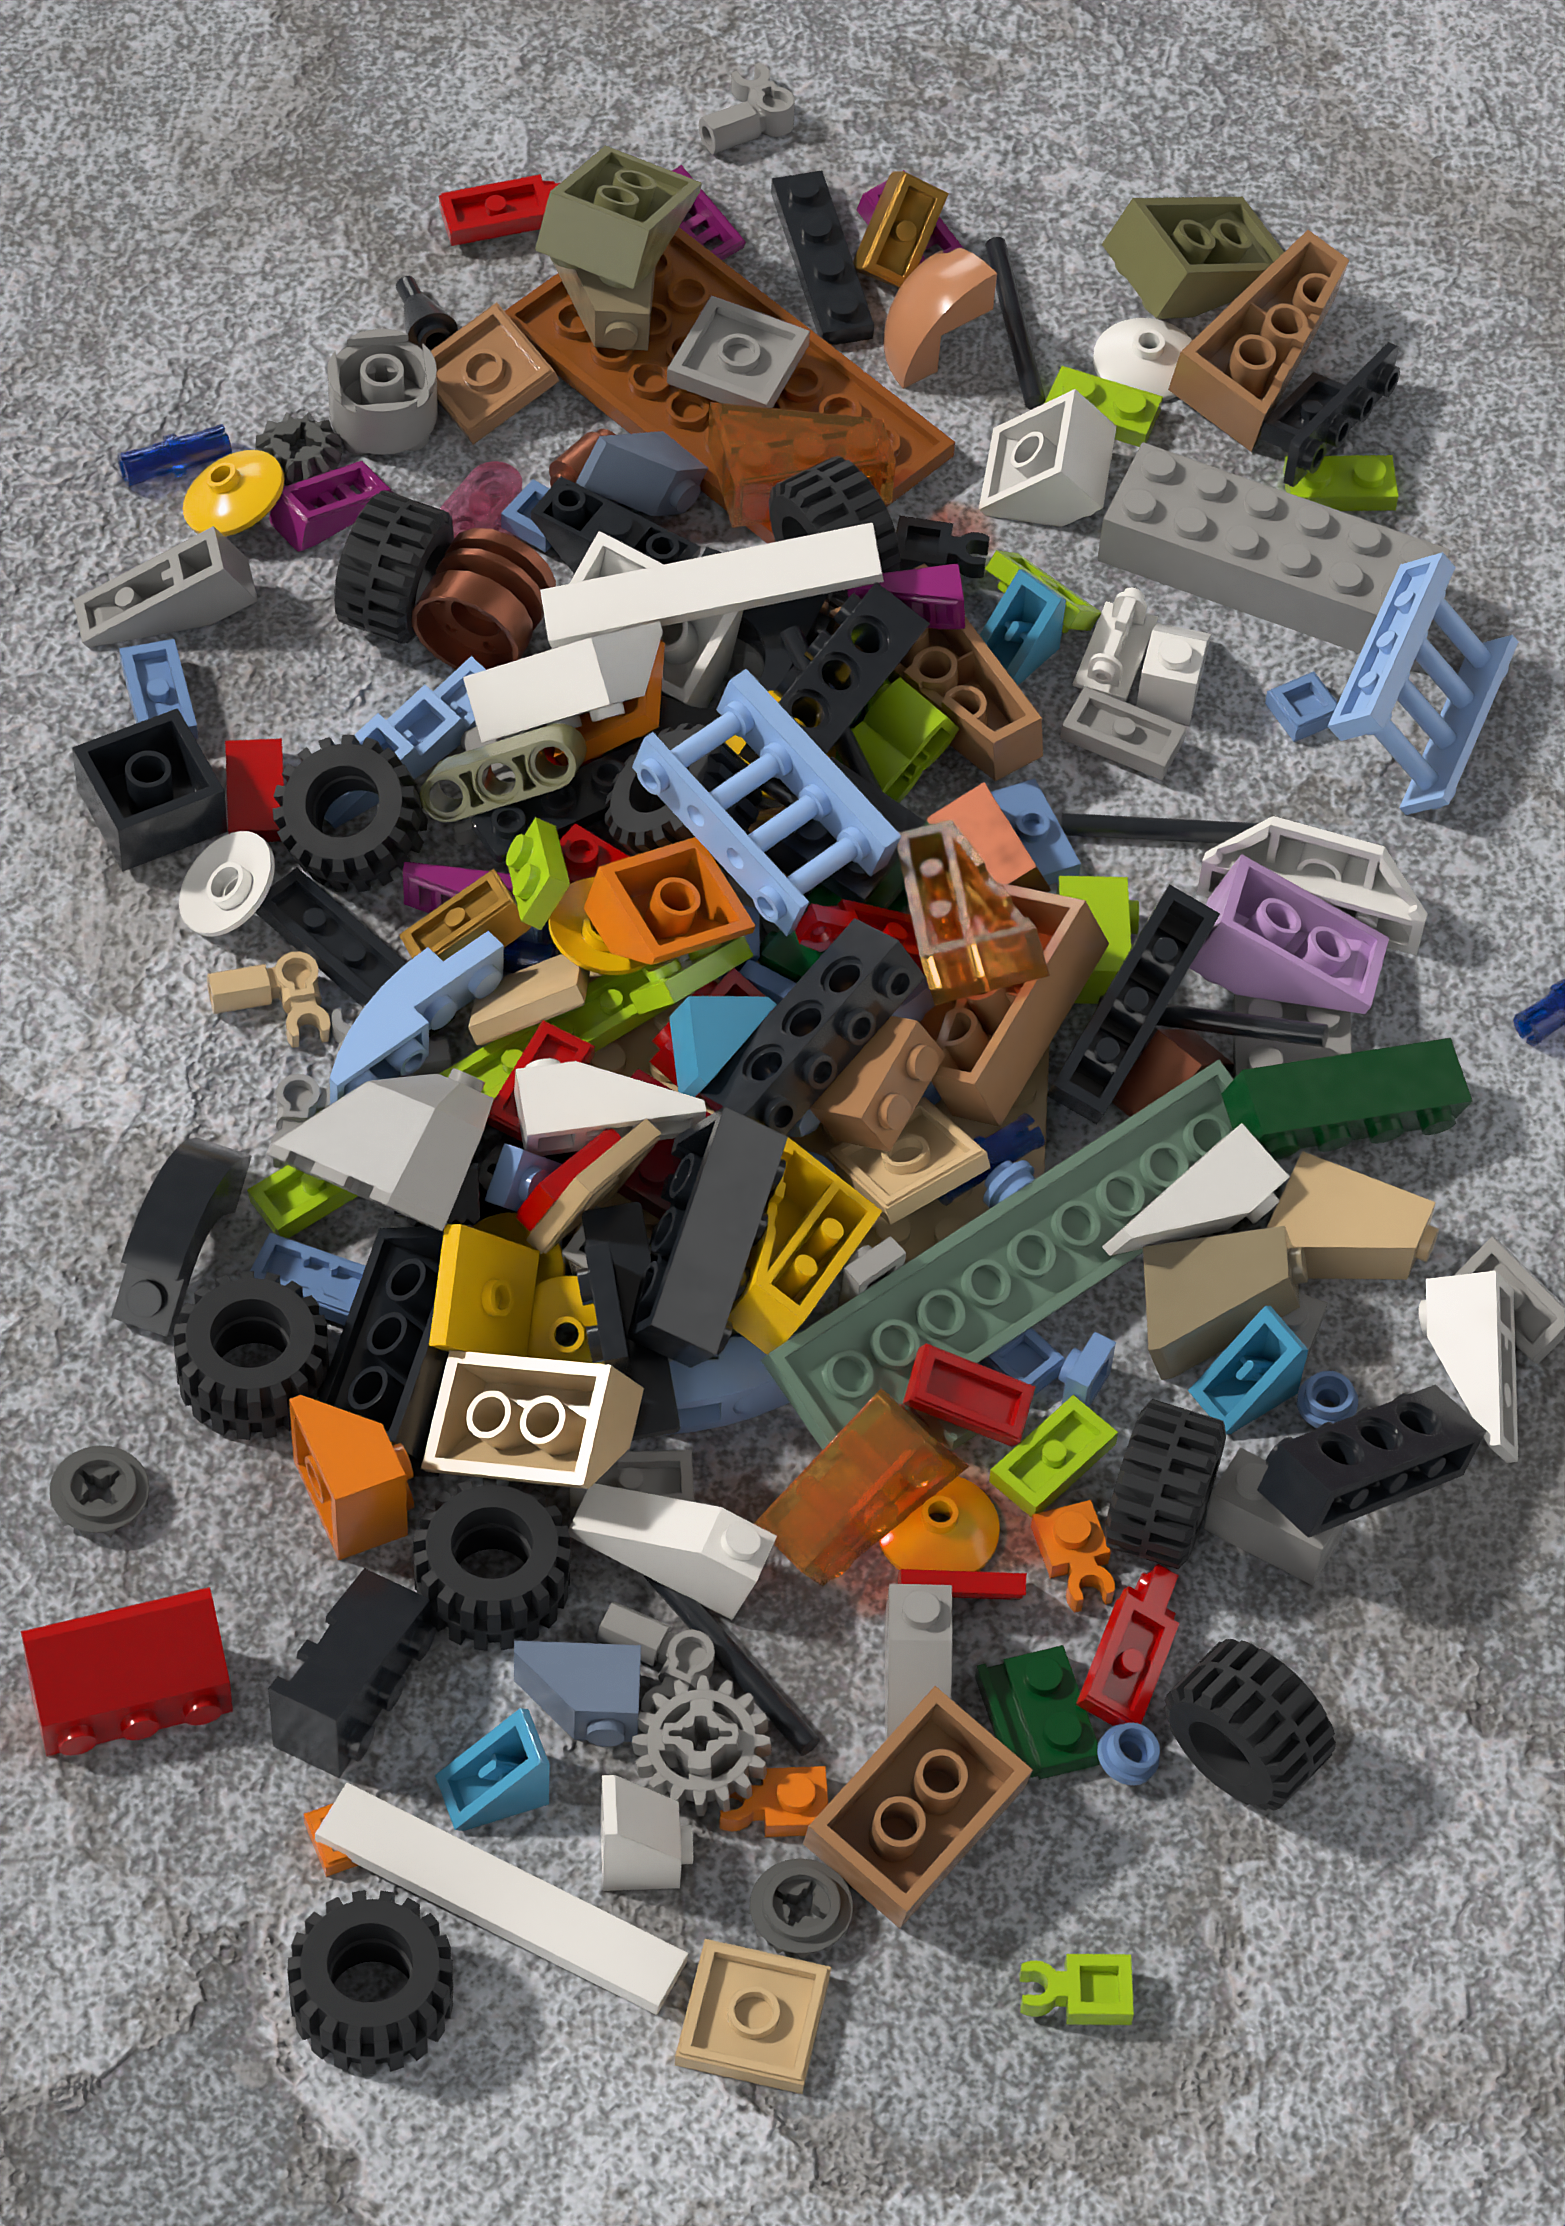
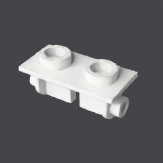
(1117, 645)

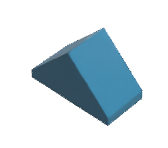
(1025, 626)
(708, 1034)
(1253, 1372)
(497, 1775)

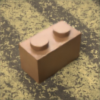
(880, 1086)

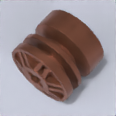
(483, 600)

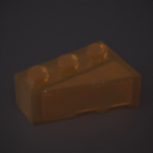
(765, 445)
(962, 919)
(859, 1488)

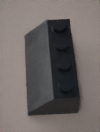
(384, 1351)

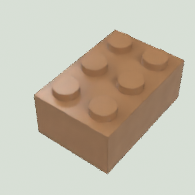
(917, 1806)

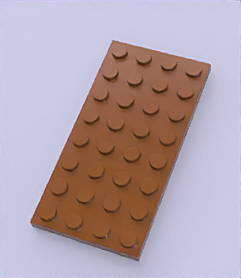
(634, 385)

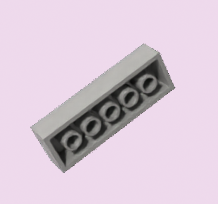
(1254, 547)

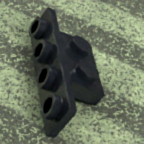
(1324, 411)
(577, 802)
(616, 1258)

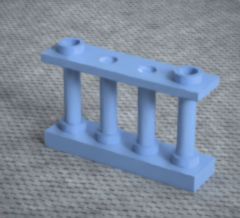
(1384, 673)
(802, 766)

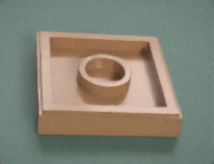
(489, 373)

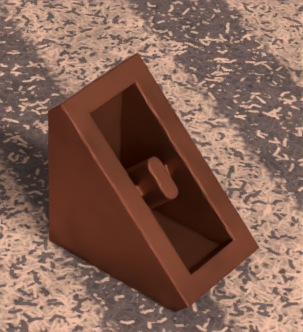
(1164, 1065)

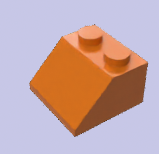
(665, 904)
(351, 1475)

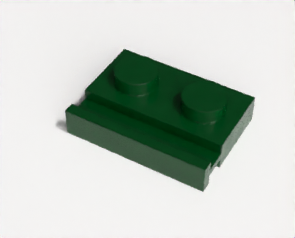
(1036, 1712)

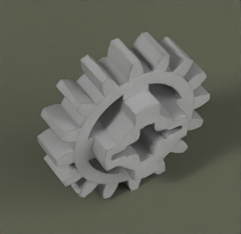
(725, 1747)

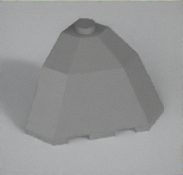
(395, 1142)

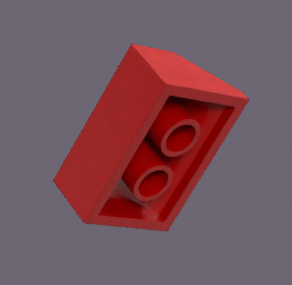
(127, 1672)

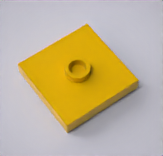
(483, 1293)

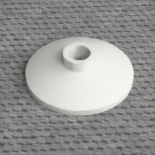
(1140, 354)
(226, 883)

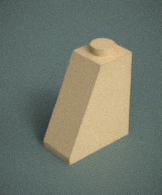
(1353, 1222)

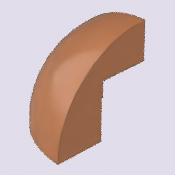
(930, 303)

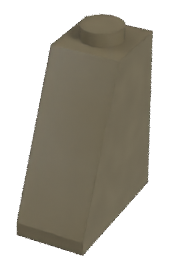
(610, 314)
(1212, 1288)

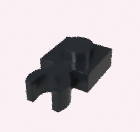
(933, 544)

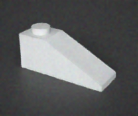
(574, 1102)
(1210, 1197)
(1474, 1337)
(676, 1542)

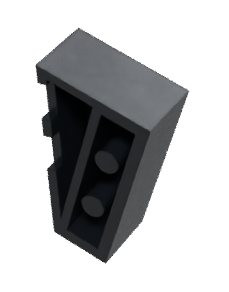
(350, 1673)

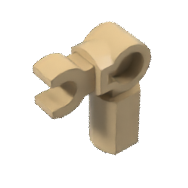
(291, 981)

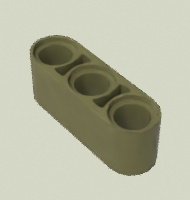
(484, 791)

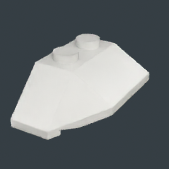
(1335, 868)

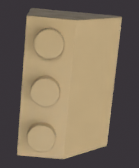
(530, 1419)

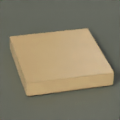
(529, 999)
(922, 1165)
(594, 1186)
(753, 2016)

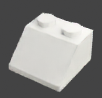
(1049, 463)

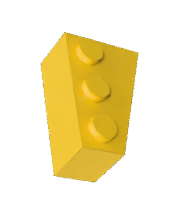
(807, 1241)

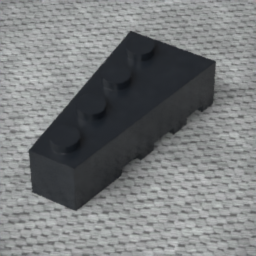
(706, 1235)

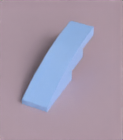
(417, 732)

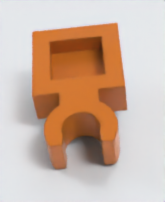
(1075, 1546)
(784, 1801)

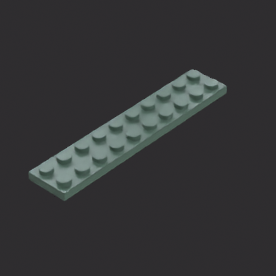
(1002, 1266)

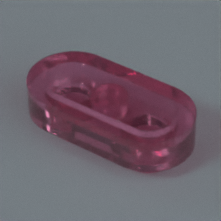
(471, 501)

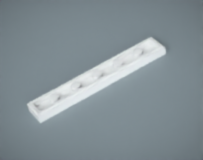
(713, 584)
(502, 1898)

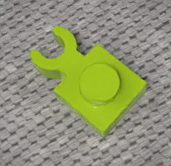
(1091, 1987)

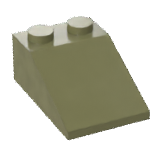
(615, 217)
(1190, 252)

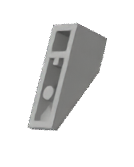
(169, 593)
(916, 1647)

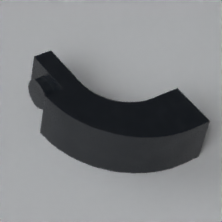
(180, 1209)

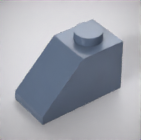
(644, 472)
(583, 1687)

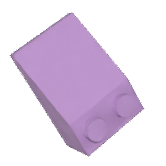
(1288, 944)

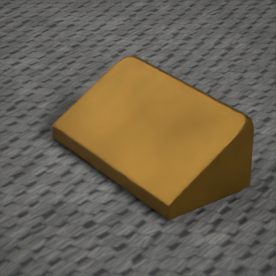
(899, 228)
(465, 917)

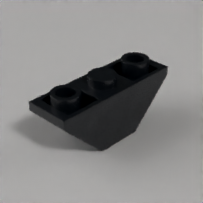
(574, 516)

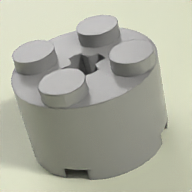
(382, 393)

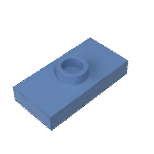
(1038, 829)
(321, 1274)

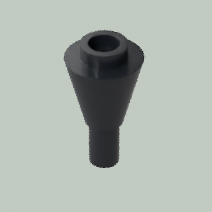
(423, 318)

